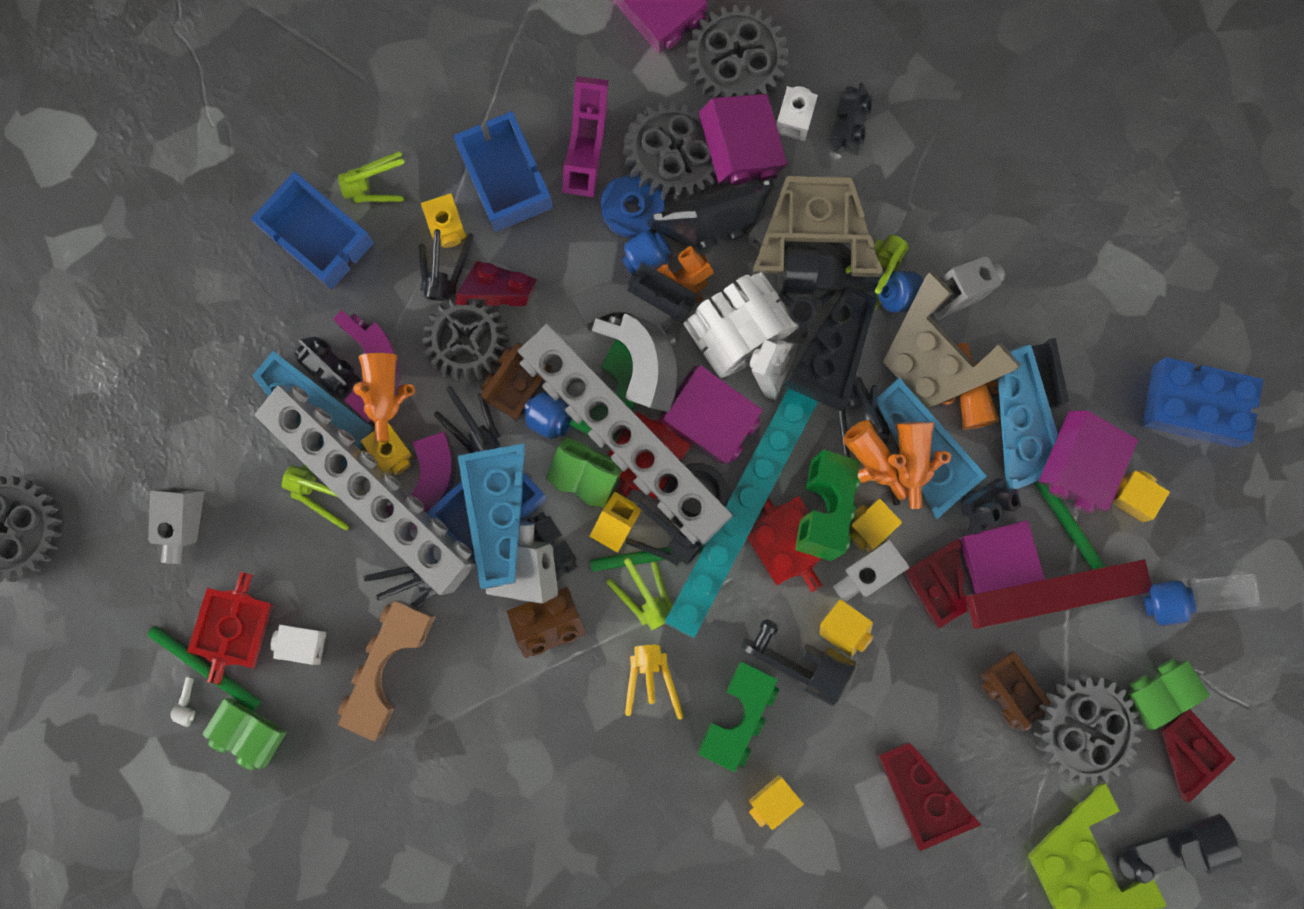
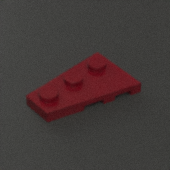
(924, 799)

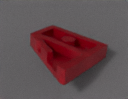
(496, 286)
(939, 584)
(1194, 754)

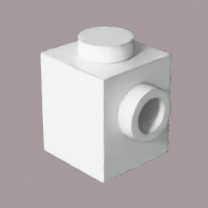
(796, 112)
(298, 644)

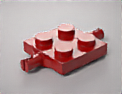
(645, 460)
(775, 542)
(230, 628)

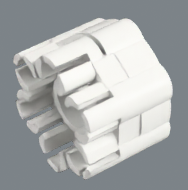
(740, 324)

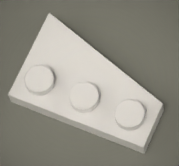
(772, 365)

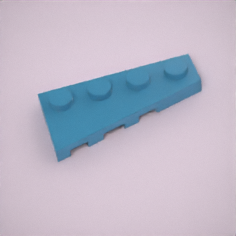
(278, 371)
(1025, 421)
(951, 479)
(493, 503)

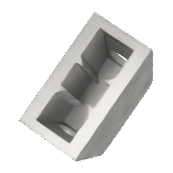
(975, 282)
(174, 520)
(885, 562)
(534, 572)

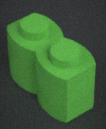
(583, 472)
(1167, 693)
(243, 734)

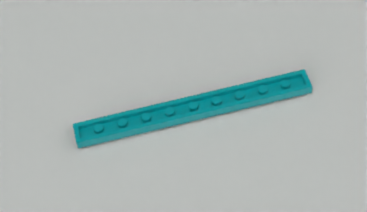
(745, 507)

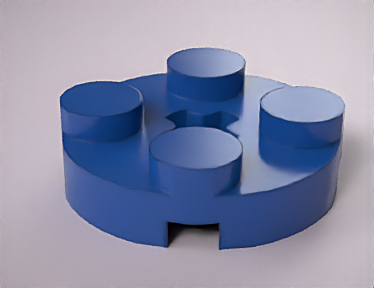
(615, 212)

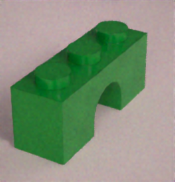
(619, 366)
(836, 482)
(729, 745)

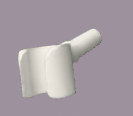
(181, 713)

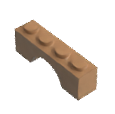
(368, 707)

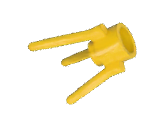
(648, 660)

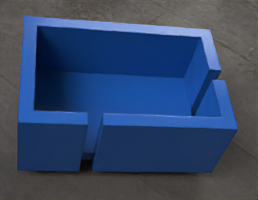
(503, 172)
(312, 230)
(1202, 402)
(453, 510)

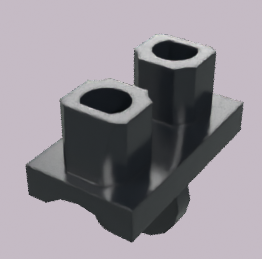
(989, 505)

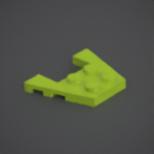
(1075, 869)

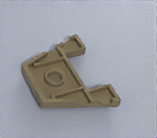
(818, 212)
(931, 361)

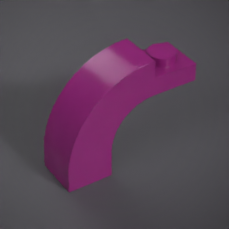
(586, 137)
(372, 341)
(436, 471)

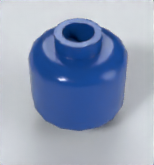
(646, 248)
(900, 291)
(547, 416)
(1170, 603)

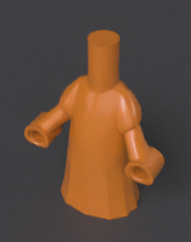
(379, 391)
(977, 404)
(874, 456)
(914, 458)

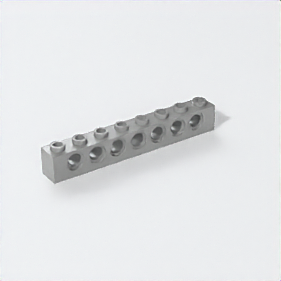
(547, 346)
(280, 415)

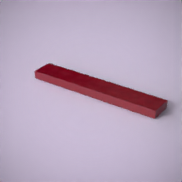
(1058, 594)

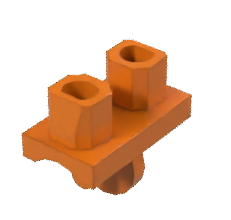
(694, 271)

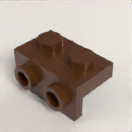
(511, 384)
(546, 624)
(1015, 690)

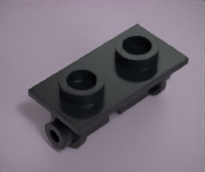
(855, 106)
(662, 292)
(317, 355)
(547, 531)

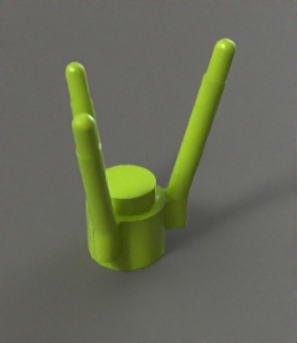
(355, 181)
(890, 256)
(301, 482)
(654, 609)

